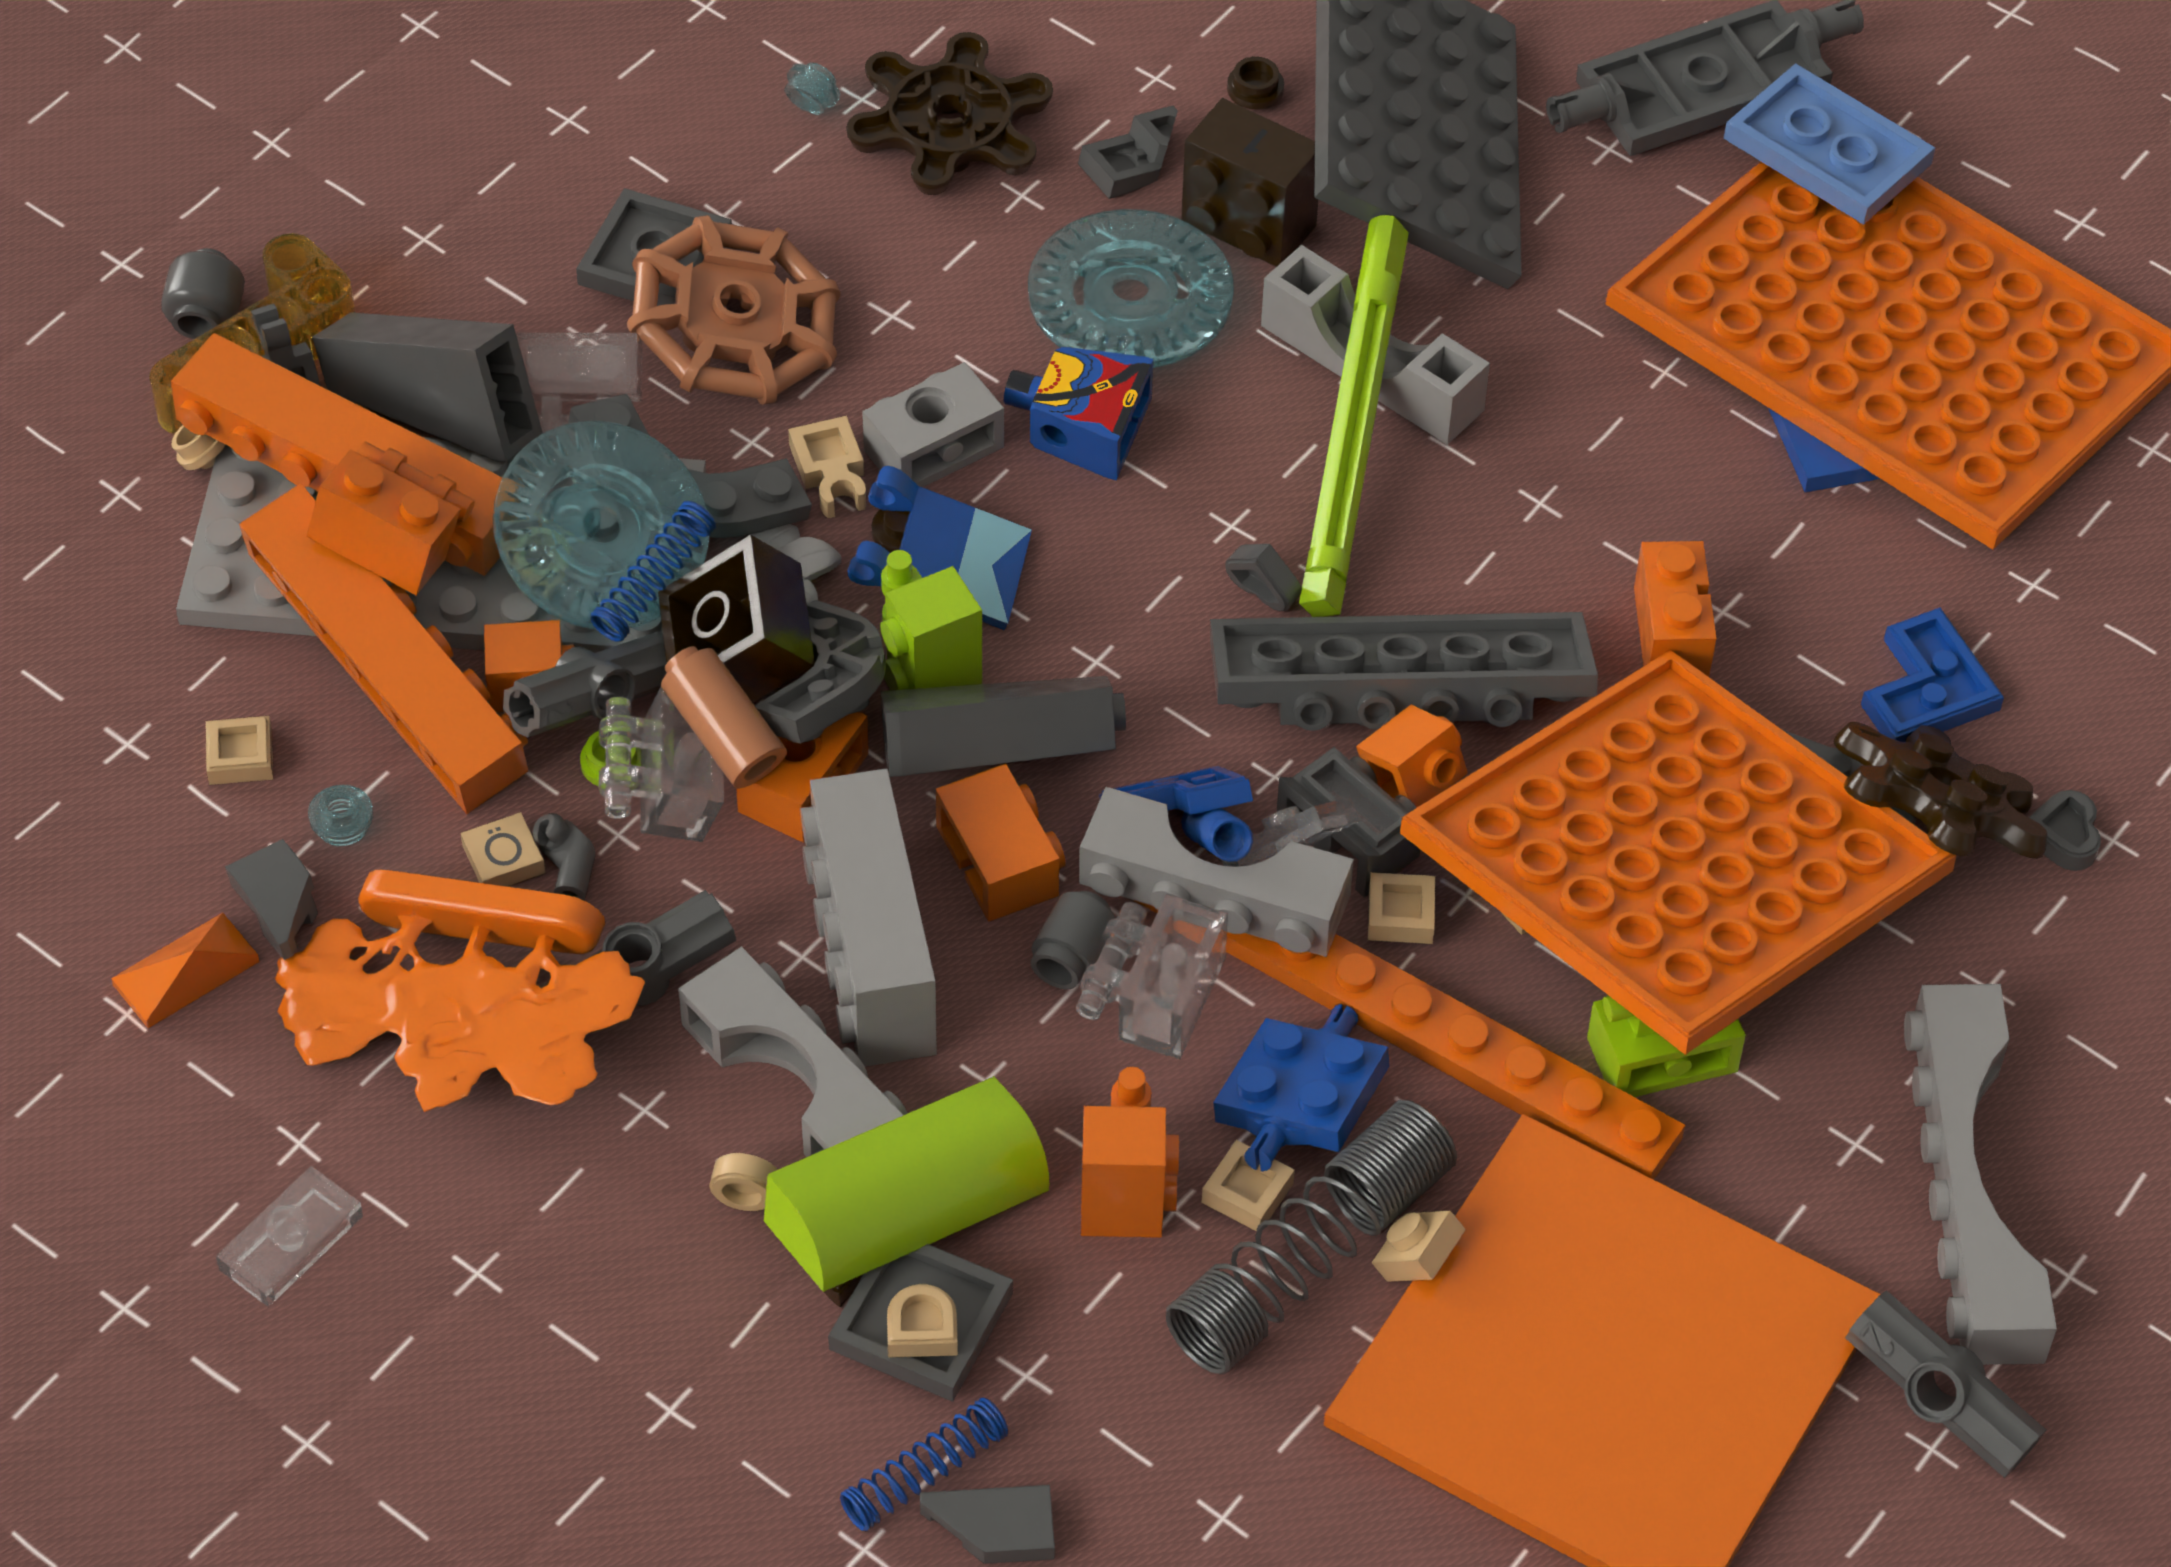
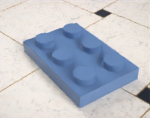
(1829, 143)

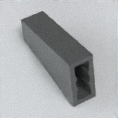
(435, 375)
(998, 723)

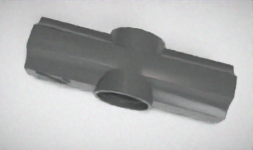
(584, 683)
(671, 942)
(1980, 1411)

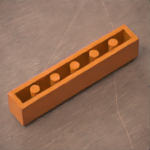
(308, 430)
(389, 654)

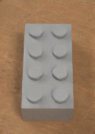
(869, 918)

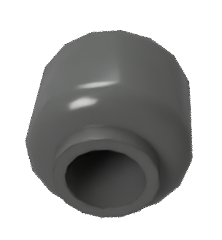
(201, 291)

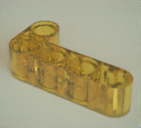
(308, 294)

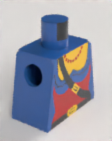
(1085, 406)

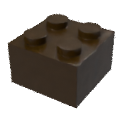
(1249, 182)
(747, 610)

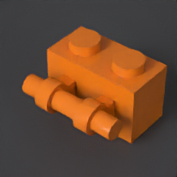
(388, 515)
(1127, 1163)

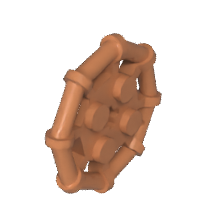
(731, 336)

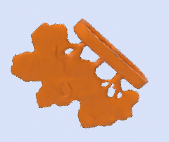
(467, 1012)

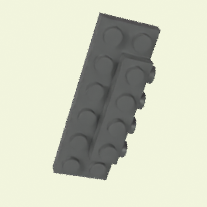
(1381, 664)

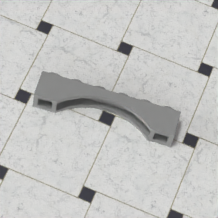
(1998, 1288)

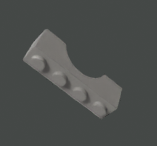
(1430, 384)
(1284, 899)
(747, 1016)

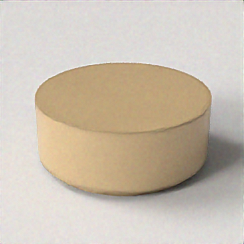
(741, 1181)

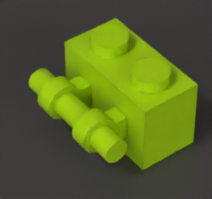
(929, 627)
(1645, 1063)

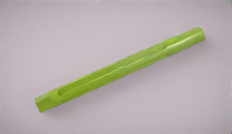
(1354, 417)

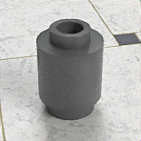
(1070, 938)

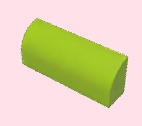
(906, 1183)

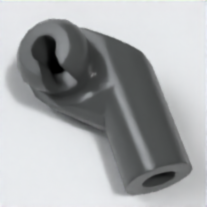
(568, 851)

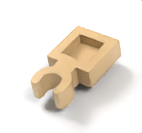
(829, 459)

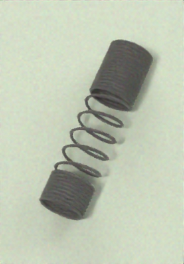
(1371, 1183)

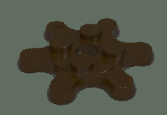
(948, 87)
(1941, 790)

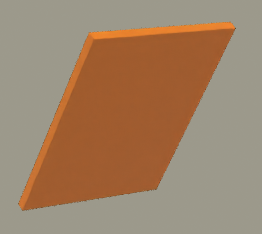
(1905, 340)

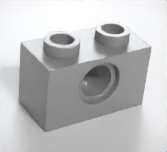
(935, 426)

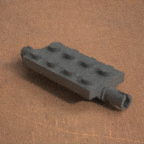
(1699, 73)

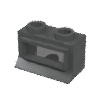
(1377, 836)

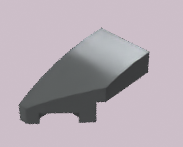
(1133, 158)
(278, 893)

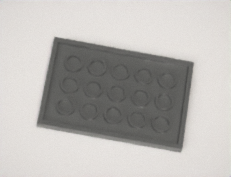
(1422, 125)

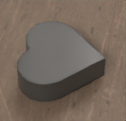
(1264, 573)
(2070, 829)

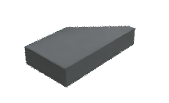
(996, 1522)

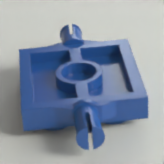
(1301, 1086)

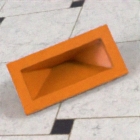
(185, 970)

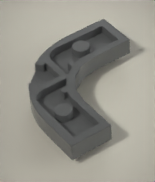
(737, 500)
(844, 675)

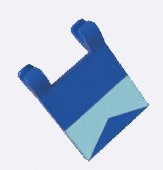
(946, 534)

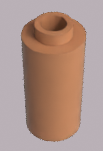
(722, 716)

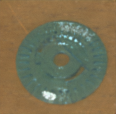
(1141, 248)
(610, 471)

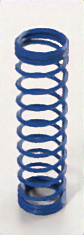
(694, 527)
(1219, 833)
(864, 1513)

